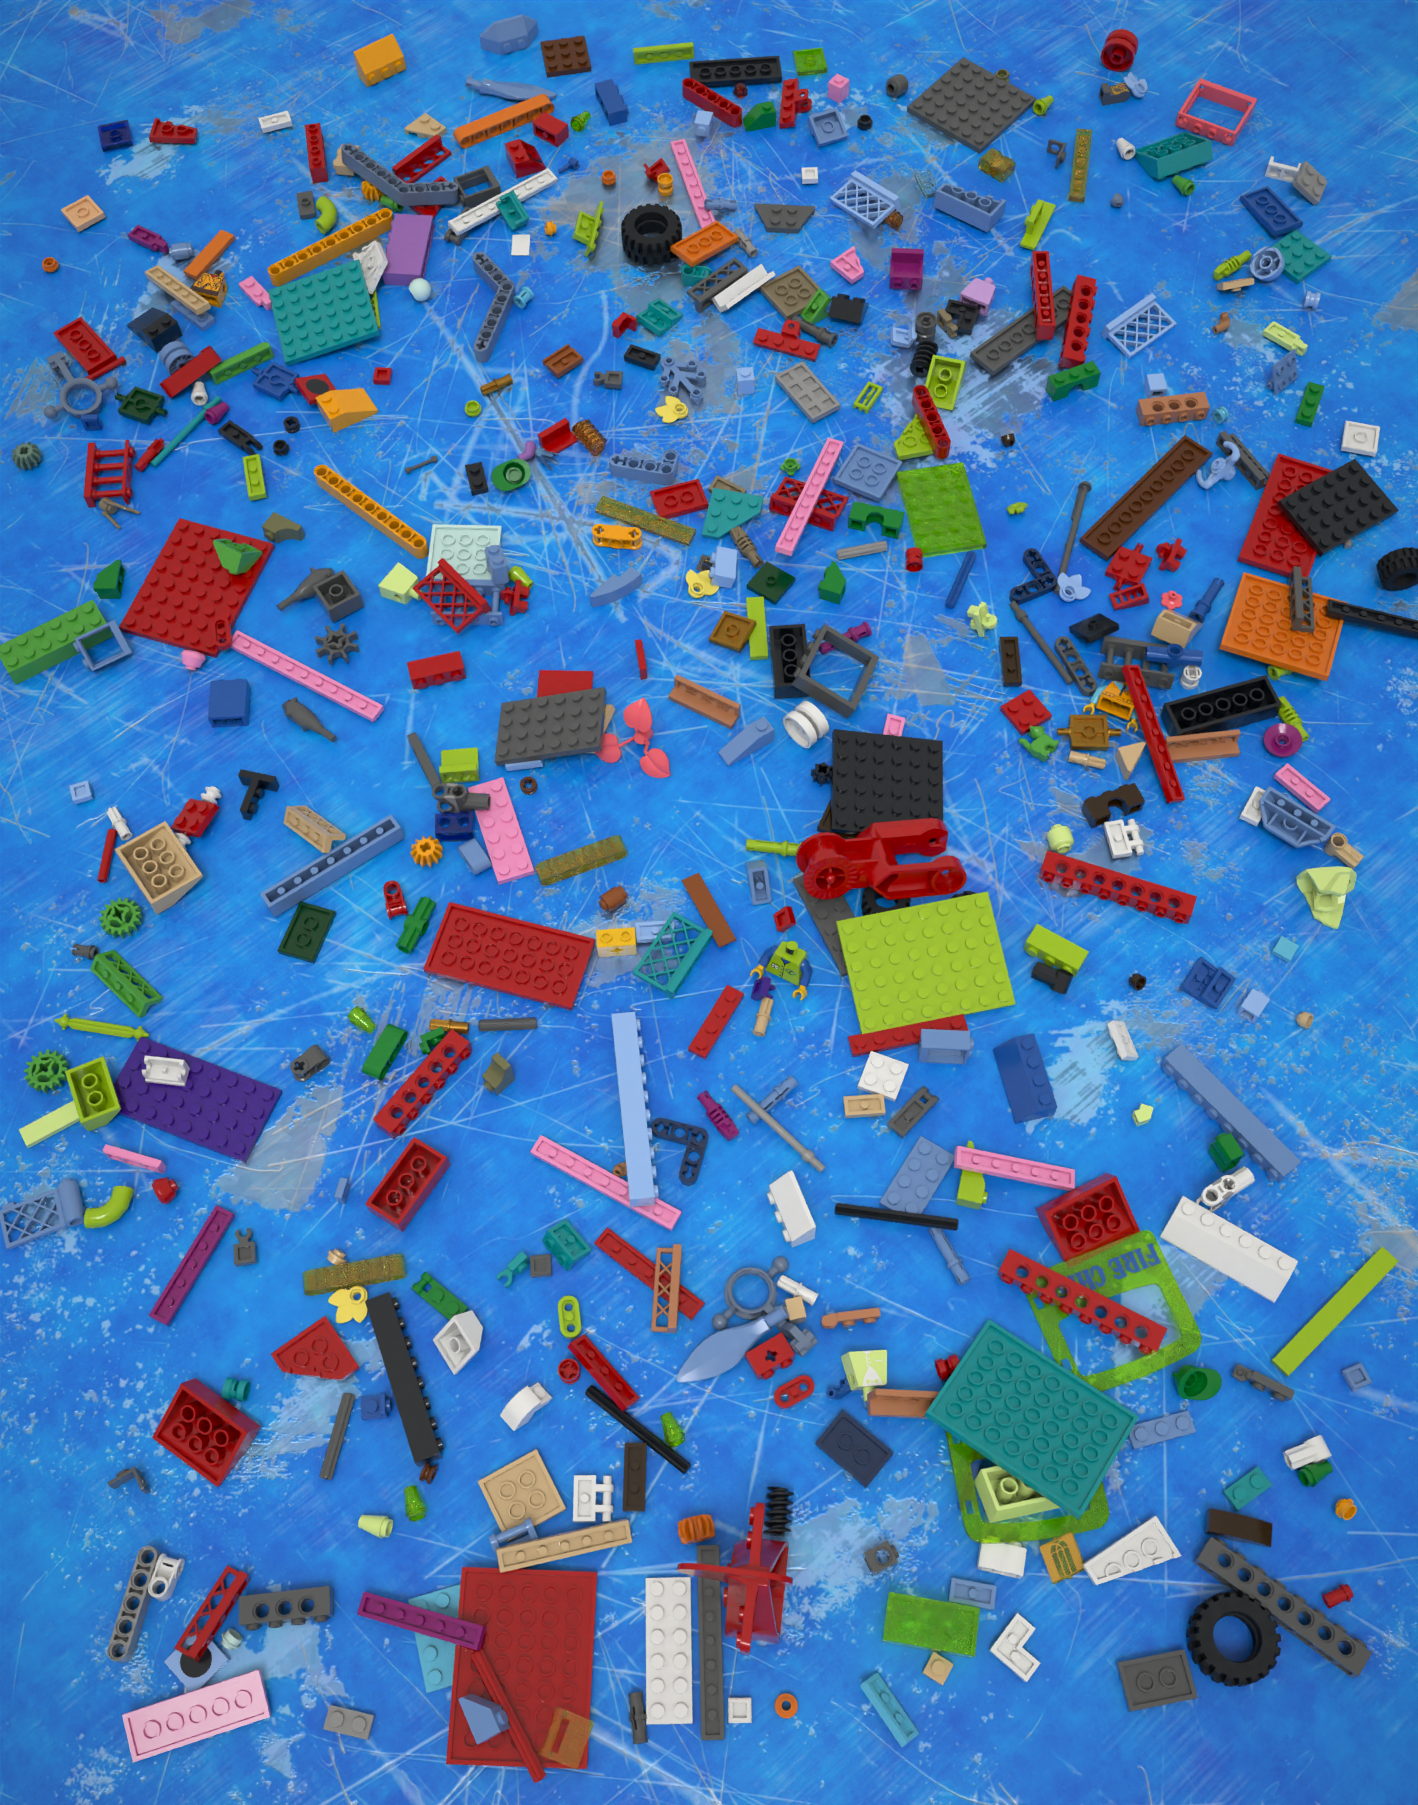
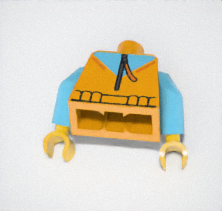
(1115, 700)

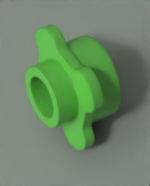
(790, 466)

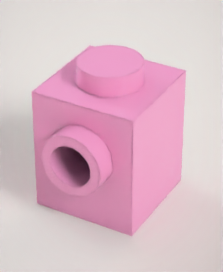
(838, 88)

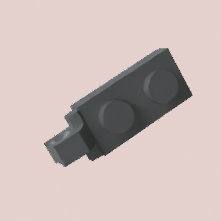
(1262, 1383)

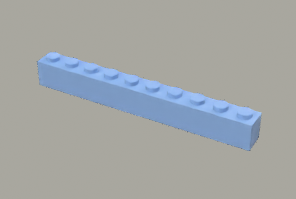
(633, 1111)

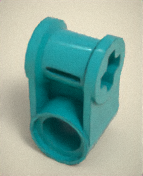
(692, 275)

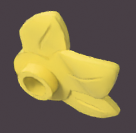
(672, 410)
(701, 582)
(347, 1306)

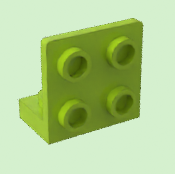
(459, 765)

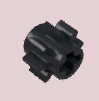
(822, 773)

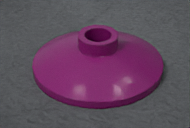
(1283, 733)

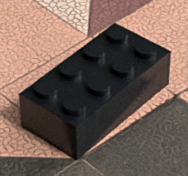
(786, 650)

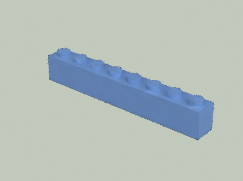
(332, 865)
(1230, 1113)

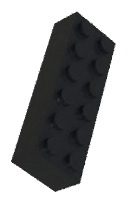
(1222, 708)

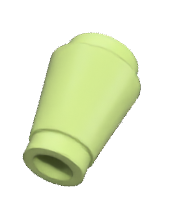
(377, 1525)

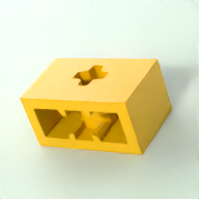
(616, 942)

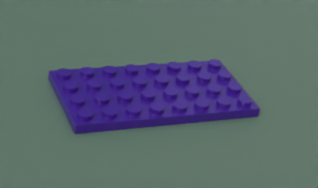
(211, 1110)

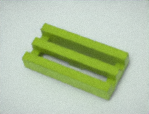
(863, 406)

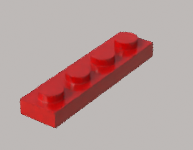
(716, 1022)
(603, 1372)

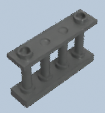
(1132, 649)

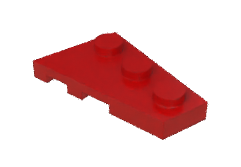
(169, 133)

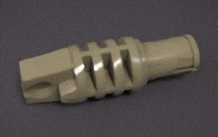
(746, 546)

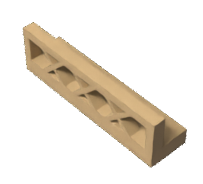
(312, 827)

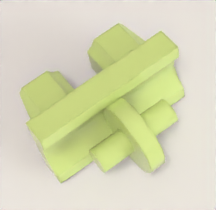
(981, 618)

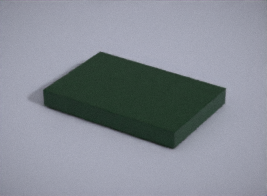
(307, 932)

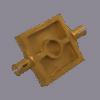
(1089, 732)

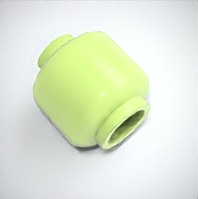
(1060, 838)

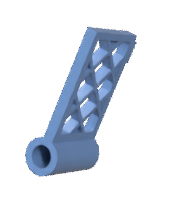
(69, 1208)

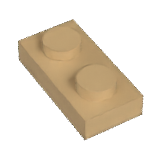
(864, 1105)

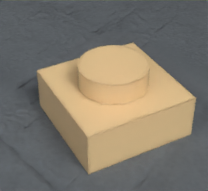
(937, 1668)

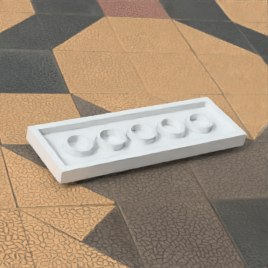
(668, 1651)

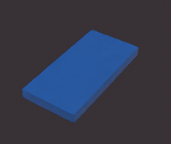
(1271, 211)

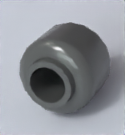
(897, 85)

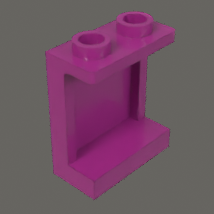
(906, 268)

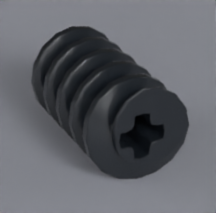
(923, 357)
(778, 1512)

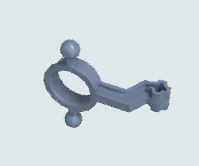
(59, 363)
(801, 1342)

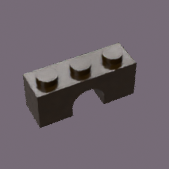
(1125, 798)

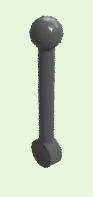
(433, 459)

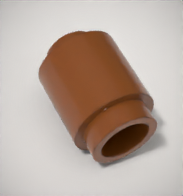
(613, 898)

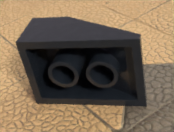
(155, 328)

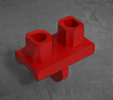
(1168, 553)
(517, 591)

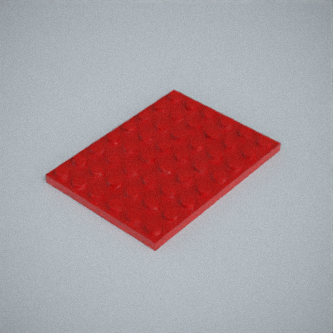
(192, 589)
(539, 1650)

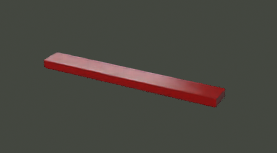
(1153, 734)

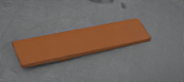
(708, 910)

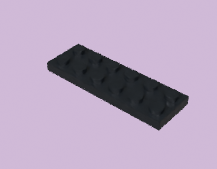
(736, 71)

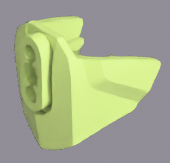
(1326, 892)

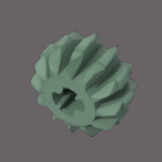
(26, 456)

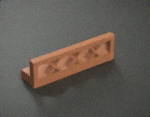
(704, 702)
(1202, 748)
(674, 1286)
(899, 1403)

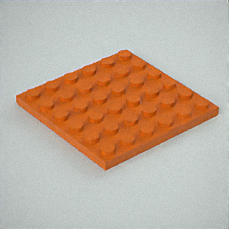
(1262, 629)

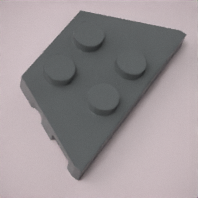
(784, 217)

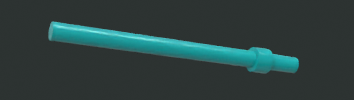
(184, 432)

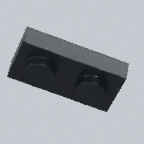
(642, 357)
(476, 478)

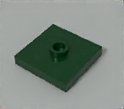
(771, 583)

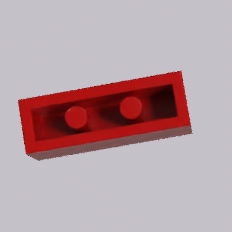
(436, 670)

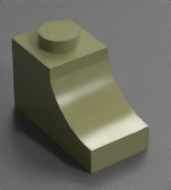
(280, 528)
(498, 1075)

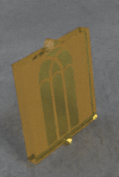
(1062, 1557)

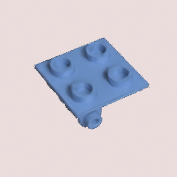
(1283, 373)

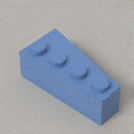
(969, 207)

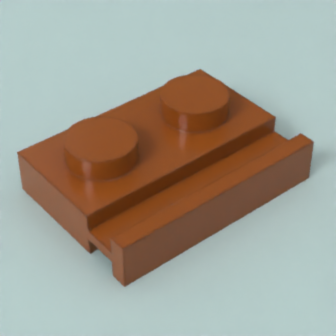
(562, 361)

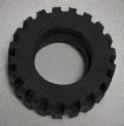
(648, 220)
(1262, 1630)

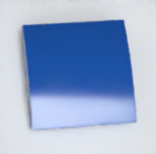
(1207, 983)

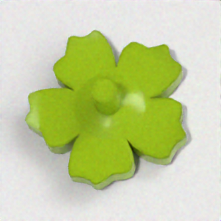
(1016, 507)

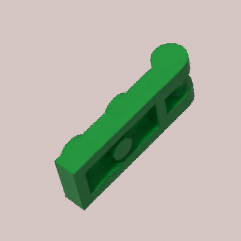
(439, 1297)

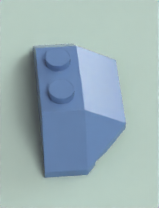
(509, 35)
(1292, 821)

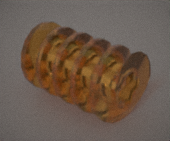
(589, 437)

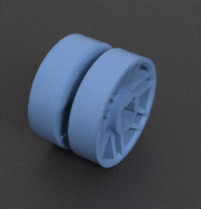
(175, 355)

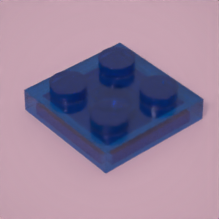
(115, 135)

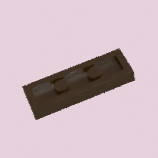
(1010, 661)
(634, 1477)

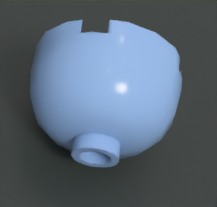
(1267, 264)

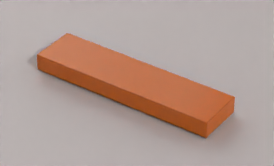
(209, 254)

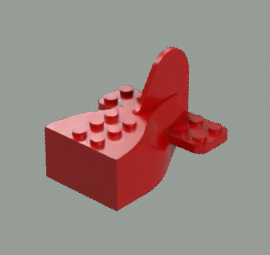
(754, 1585)

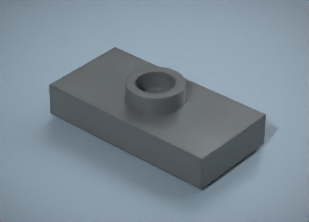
(306, 205)

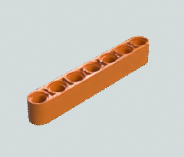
(502, 121)

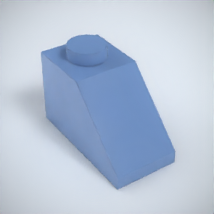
(758, 882)
(484, 1717)

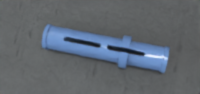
(779, 1093)
(953, 1262)

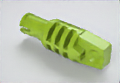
(1231, 265)
(1290, 716)

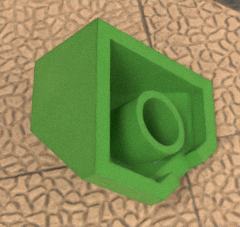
(235, 556)

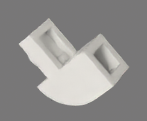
(524, 1405)

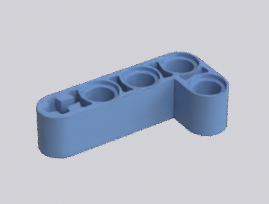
(644, 469)

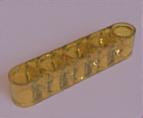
(581, 860)
(354, 1274)

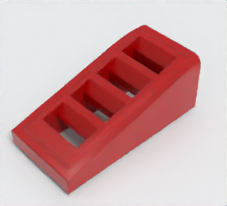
(1134, 590)

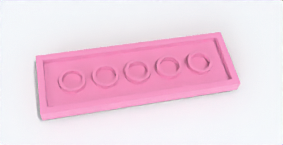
(502, 833)
(196, 1715)

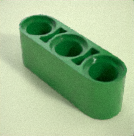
(384, 1052)

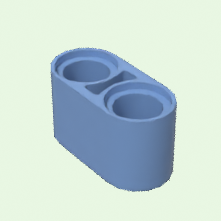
(474, 856)

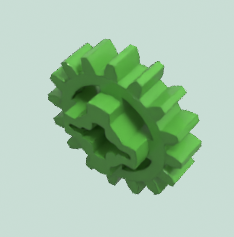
(130, 917)
(37, 1075)

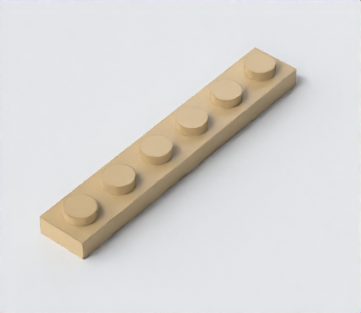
(178, 290)
(563, 1545)

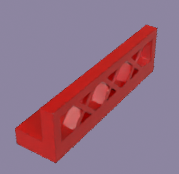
(418, 157)
(217, 1615)

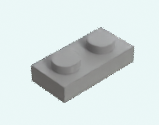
(349, 1722)

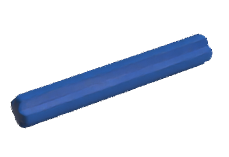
(960, 579)

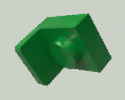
(431, 1039)

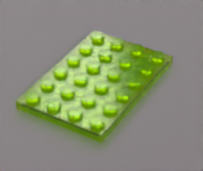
(941, 509)

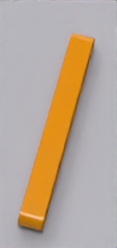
(330, 247)
(371, 511)

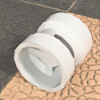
(1190, 677)

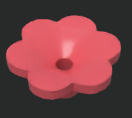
(1171, 600)

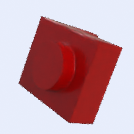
(656, 169)
(622, 323)

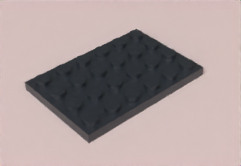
(1337, 507)

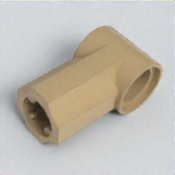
(1343, 851)

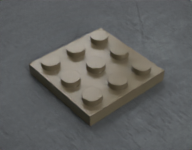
(790, 292)

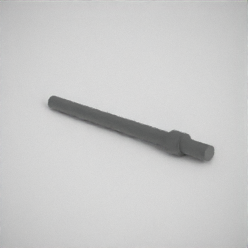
(1022, 617)

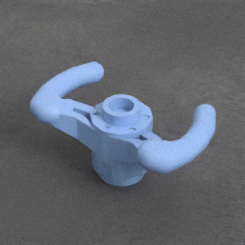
(1220, 468)

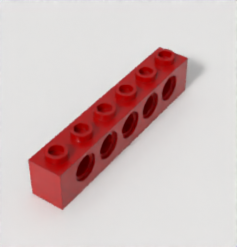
(1042, 295)
(1077, 322)
(424, 1073)

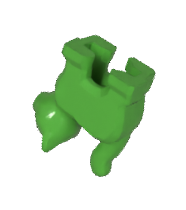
(1042, 745)

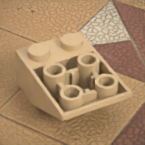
(1175, 628)

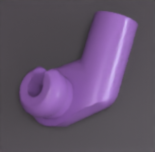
(530, 448)

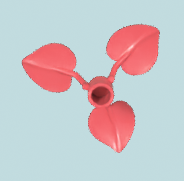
(637, 716)

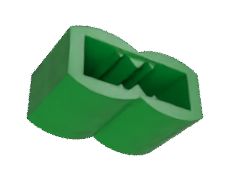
(1226, 1152)

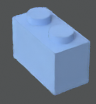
(723, 567)

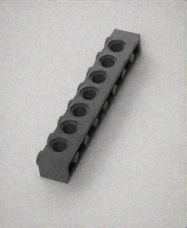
(1356, 1655)

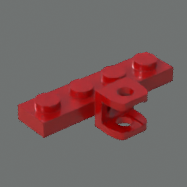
(793, 103)
(787, 342)

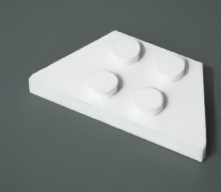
(373, 263)

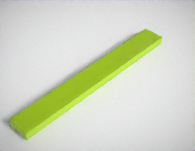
(1334, 1311)

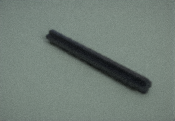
(896, 1216)
(638, 1429)

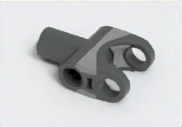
(459, 799)

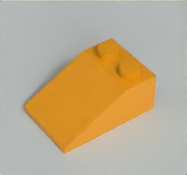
(345, 407)

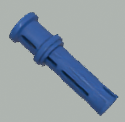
(1204, 605)

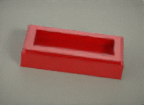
(641, 659)

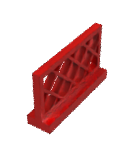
(820, 516)
(459, 584)

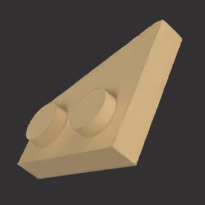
(425, 127)

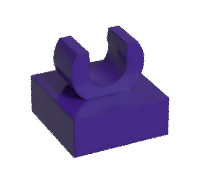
(761, 988)

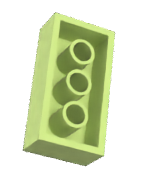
(1007, 1496)

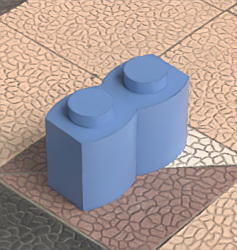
(496, 564)

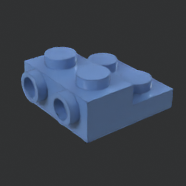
(827, 127)

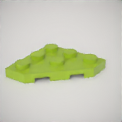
(912, 442)

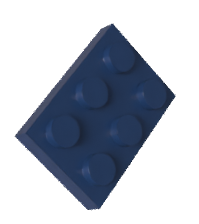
(854, 1448)

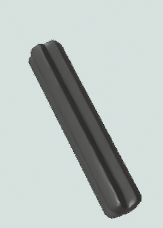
(507, 1024)

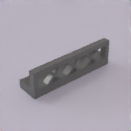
(705, 300)
(1247, 463)
(1296, 601)

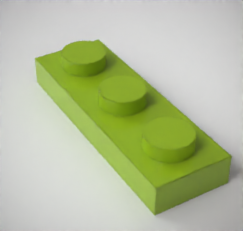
(254, 477)

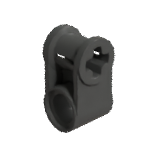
(310, 1062)

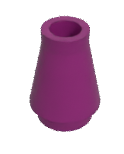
(215, 413)

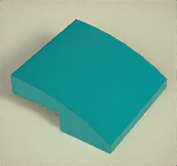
(659, 317)

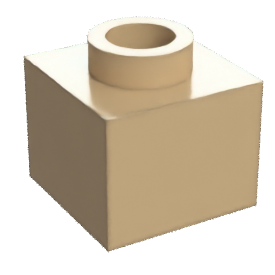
(796, 1310)

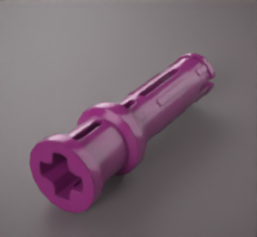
(852, 633)

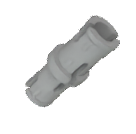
(746, 243)

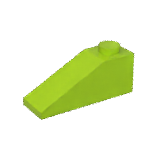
(971, 1188)

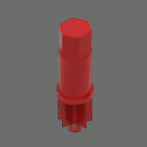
(149, 454)

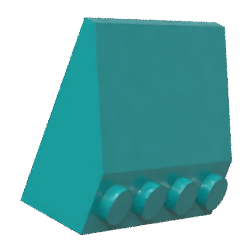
(1174, 154)

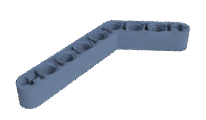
(402, 193)
(500, 306)

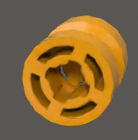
(665, 184)

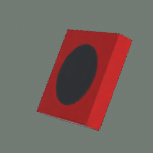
(313, 386)

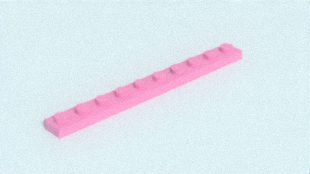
(809, 497)
(306, 676)

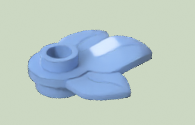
(1138, 87)
(1072, 586)

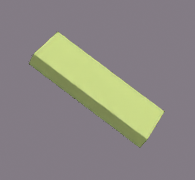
(49, 1124)

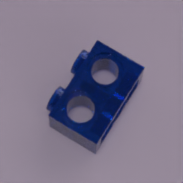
(454, 831)

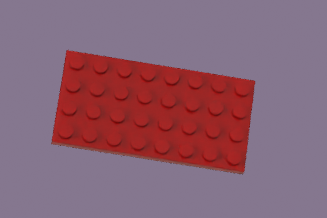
(1273, 539)
(510, 956)

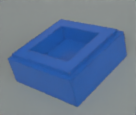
(91, 422)

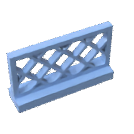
(874, 192)
(1132, 315)

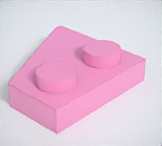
(848, 265)

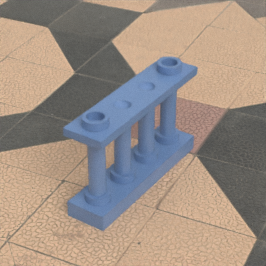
(484, 588)

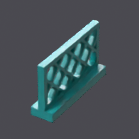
(689, 958)

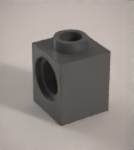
(872, 1563)

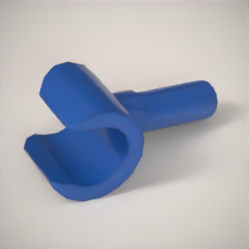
(571, 163)

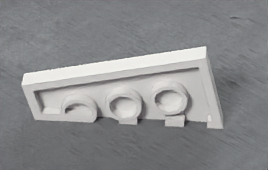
(1133, 1552)

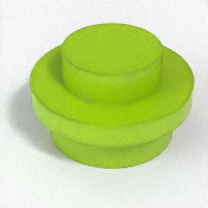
(472, 408)

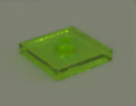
(809, 61)

